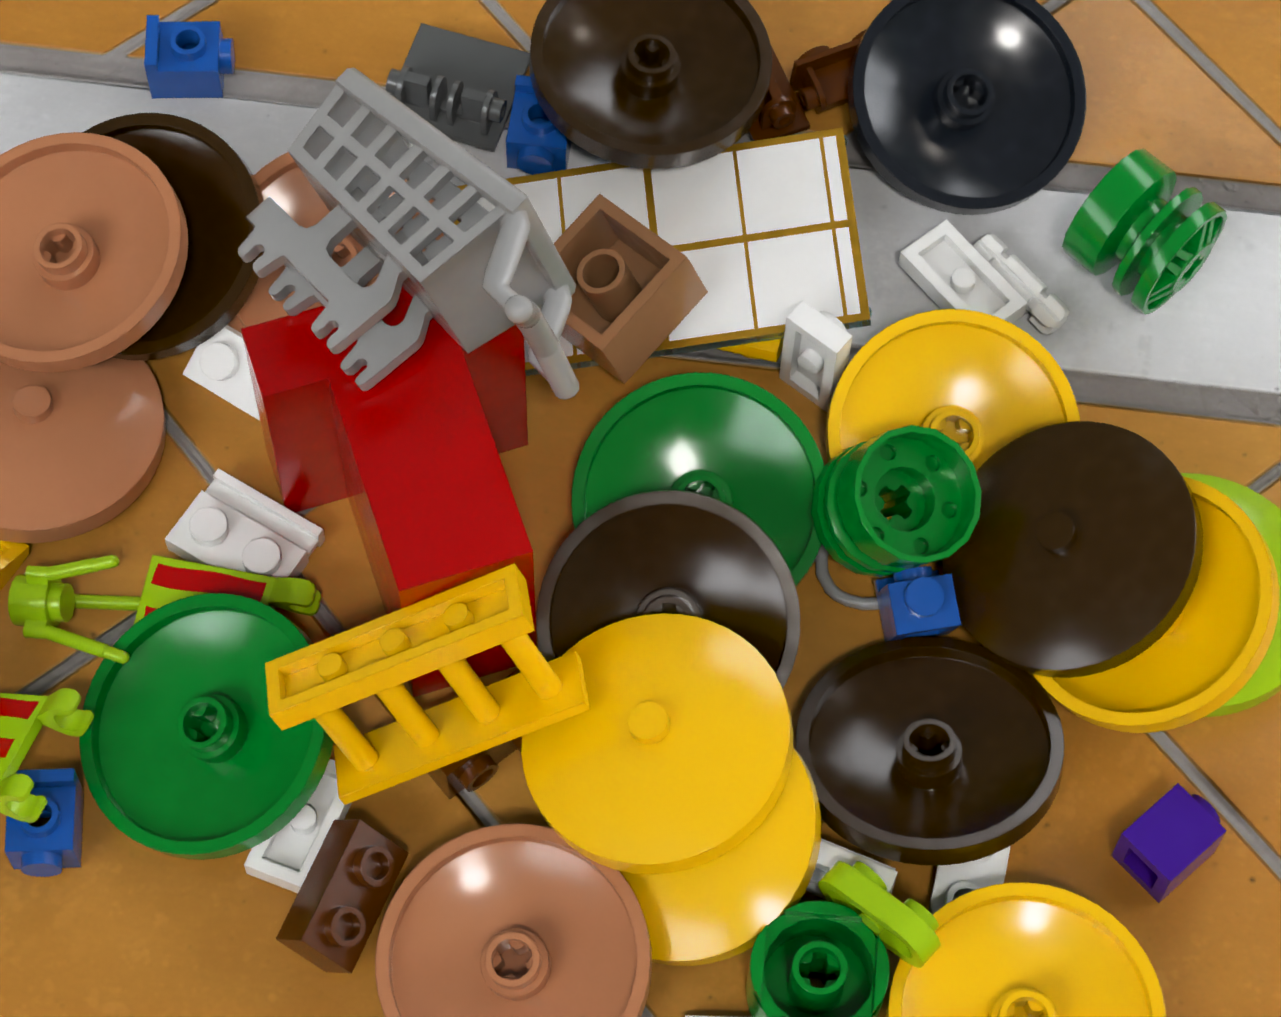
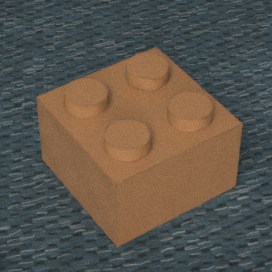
(627, 287)

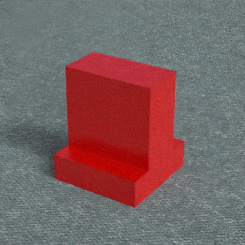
(406, 453)

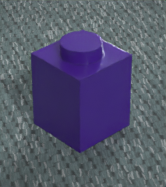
(1169, 841)

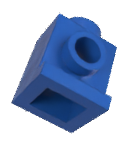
(187, 58)
(532, 139)
(917, 604)
(58, 843)

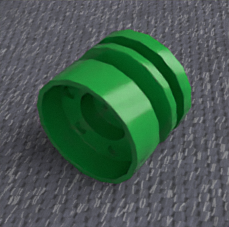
(1135, 224)
(896, 501)

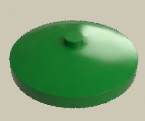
(712, 440)
(187, 734)

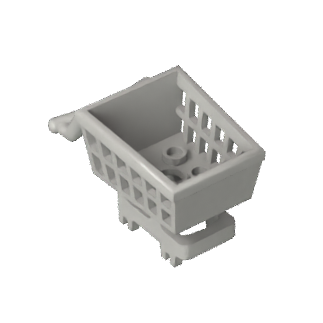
(471, 281)

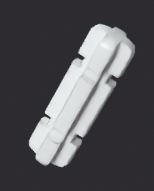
(1047, 311)

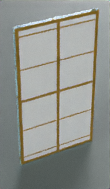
(755, 221)

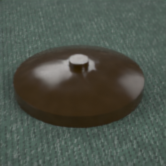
(651, 76)
(216, 198)
(1077, 550)
(671, 558)
(931, 750)

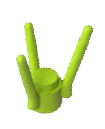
(43, 601)

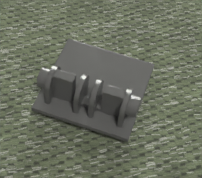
(459, 84)

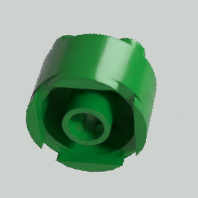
(821, 940)

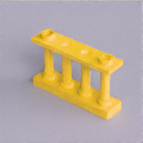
(410, 644)

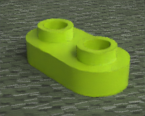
(902, 927)

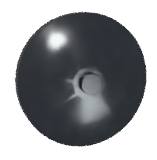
(967, 101)

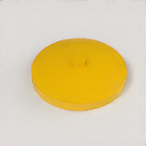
(950, 374)
(1209, 646)
(675, 751)
(726, 903)
(1028, 955)

